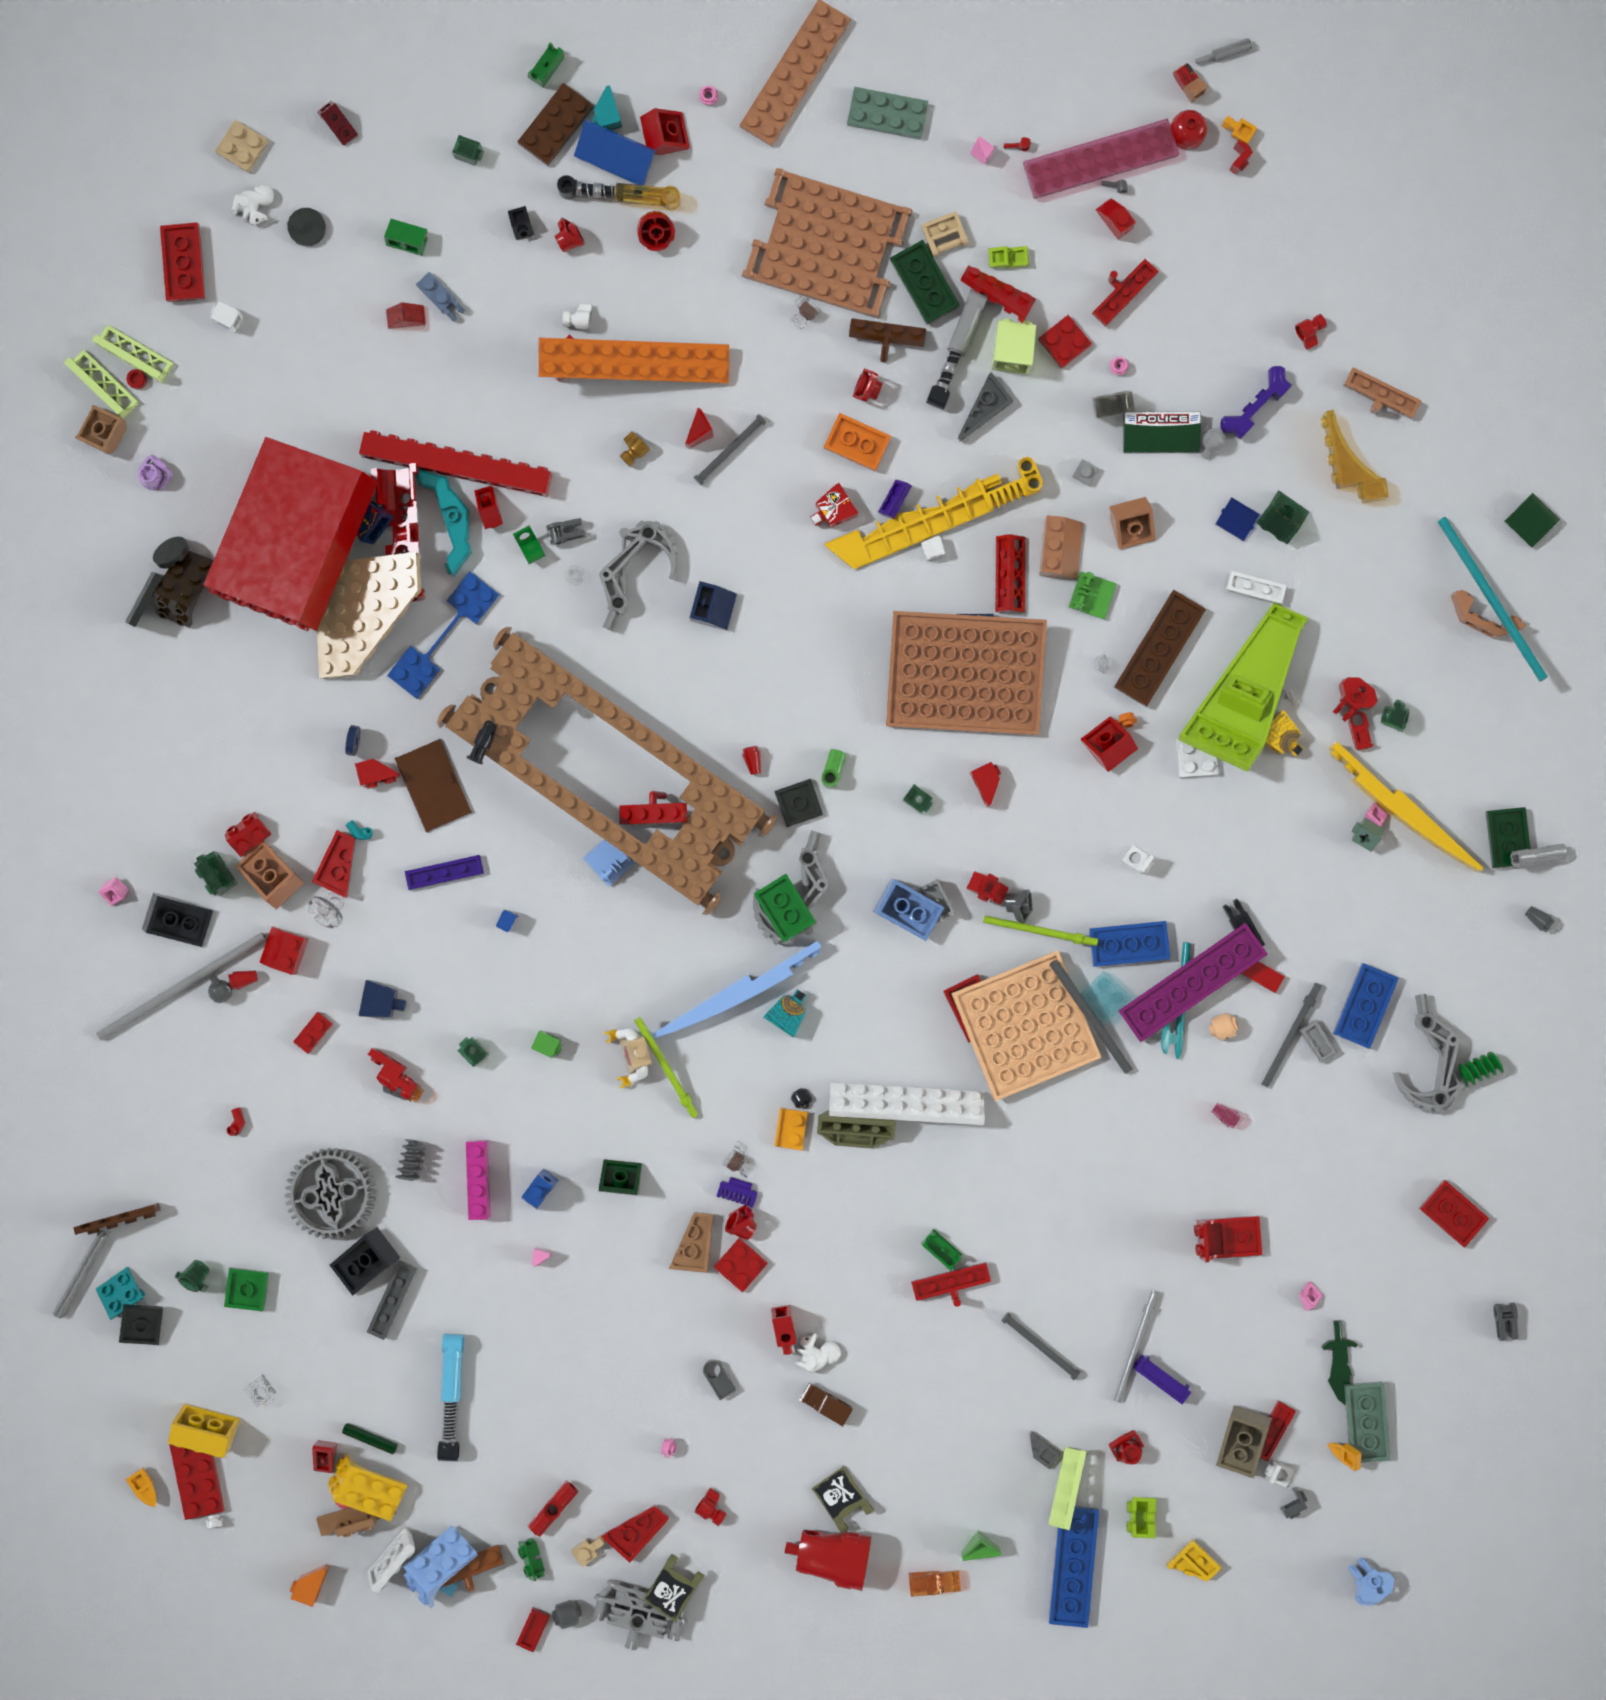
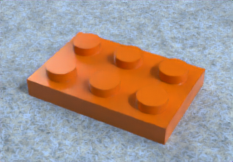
(857, 442)

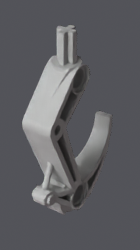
(617, 565)
(809, 872)
(1447, 1055)

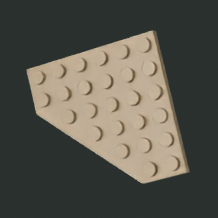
(364, 609)

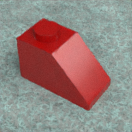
(1116, 218)
(488, 507)
(986, 780)

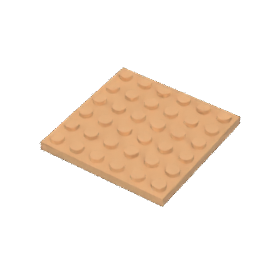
(1025, 1027)

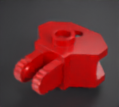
(1353, 697)
(987, 887)

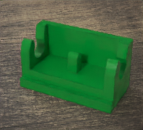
(546, 65)
(406, 237)
(941, 1249)

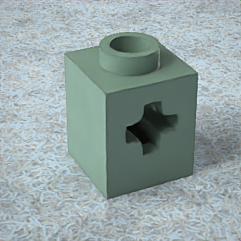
(1367, 834)

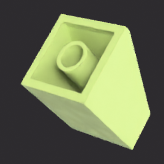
(1014, 346)

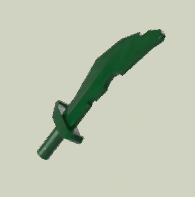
(1340, 1371)

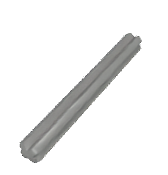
(80, 1274)

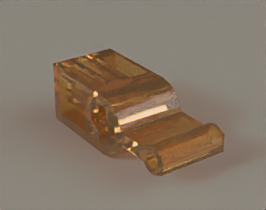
(934, 1582)

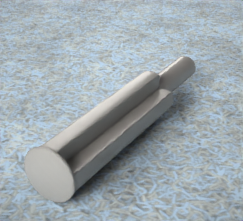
(1226, 51)

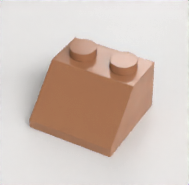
(1132, 522)

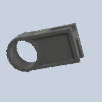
(721, 1383)

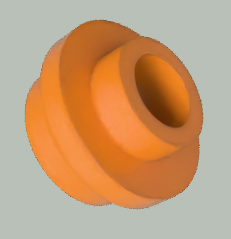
(1127, 720)

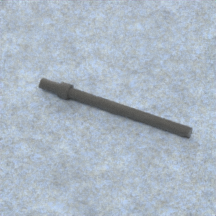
(1309, 1001)

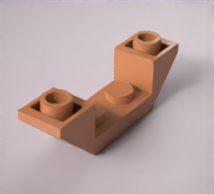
(1462, 604)

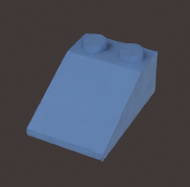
(908, 909)

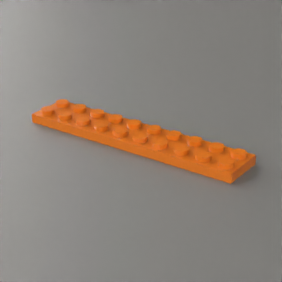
(633, 360)

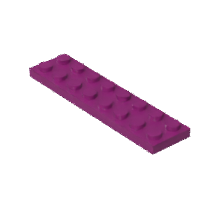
(1193, 982)

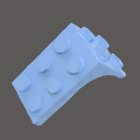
(437, 1564)

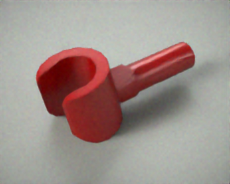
(1024, 144)

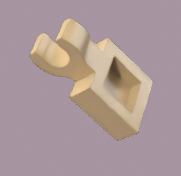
(587, 1551)

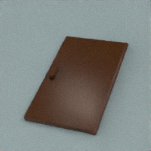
(431, 785)

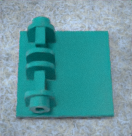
(118, 1291)

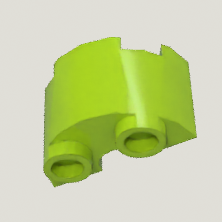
(1142, 1517)

